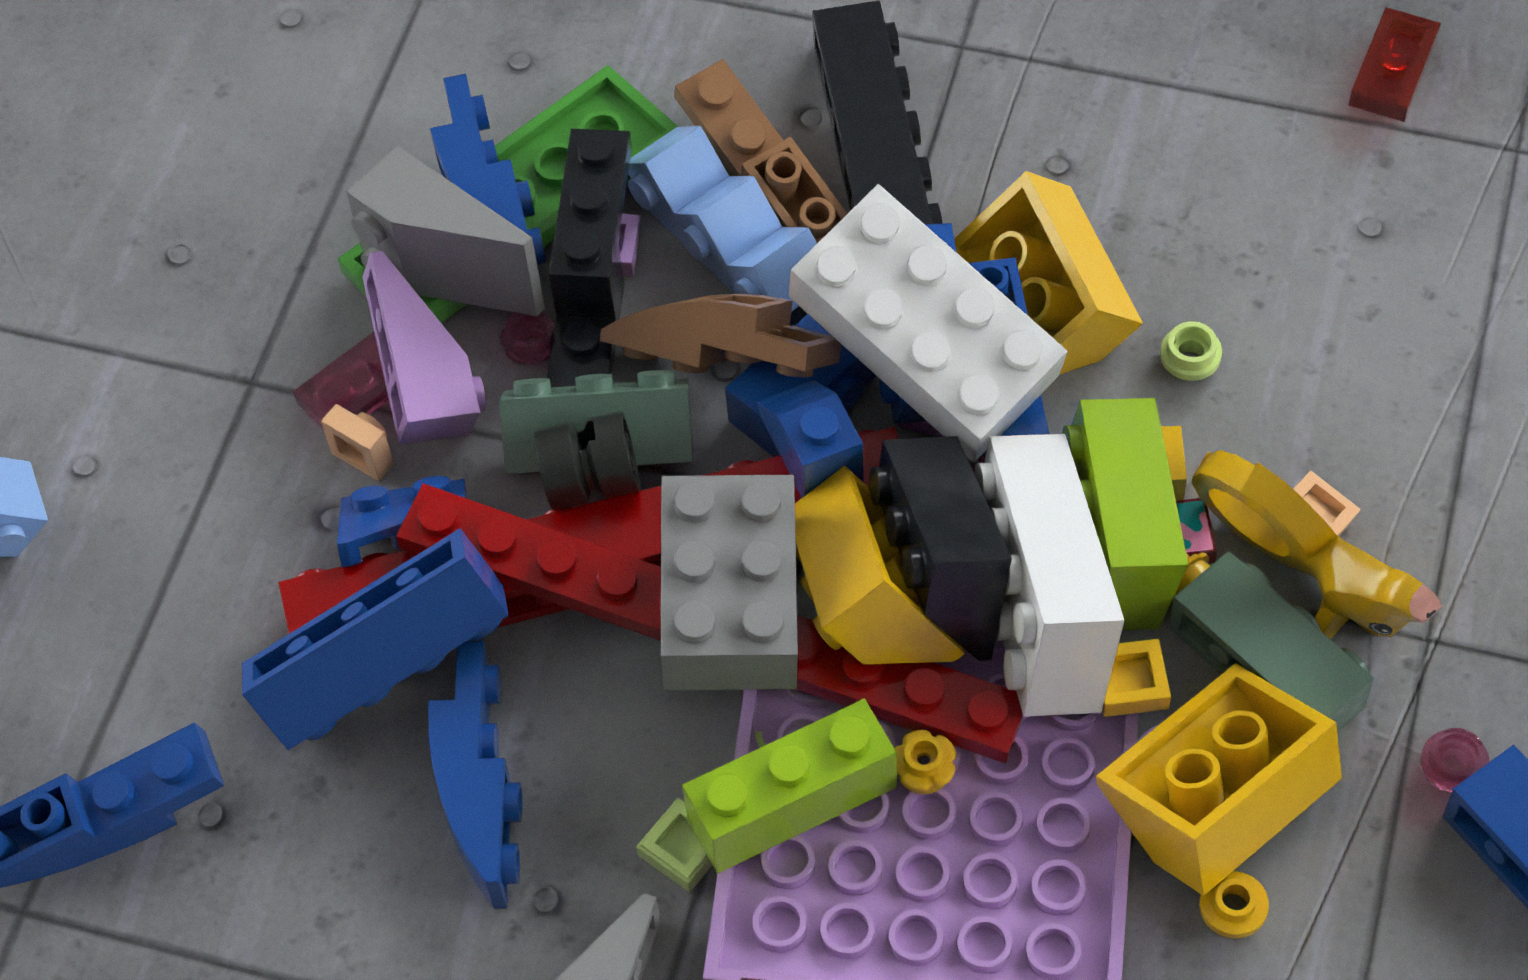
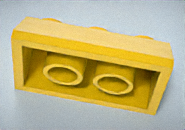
(1060, 266)
(860, 579)
(1222, 776)

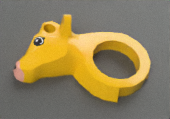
(1288, 529)

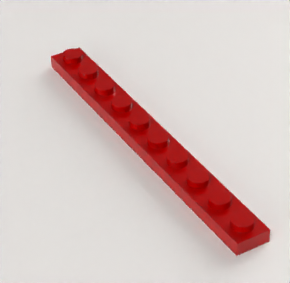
(628, 594)

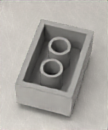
(728, 582)

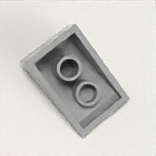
(443, 237)

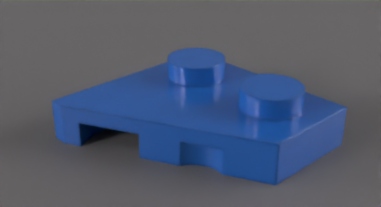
(378, 513)

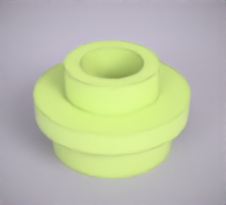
(1193, 338)

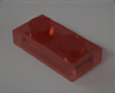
(1394, 64)

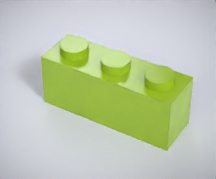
(790, 785)

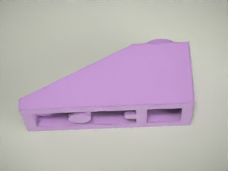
(420, 360)

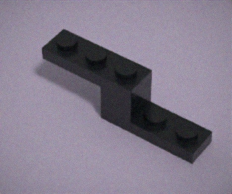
(586, 254)

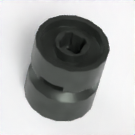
(587, 460)

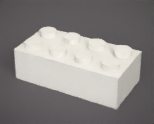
(926, 322)
(1059, 598)

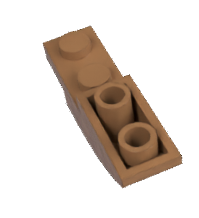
(753, 147)
(720, 330)

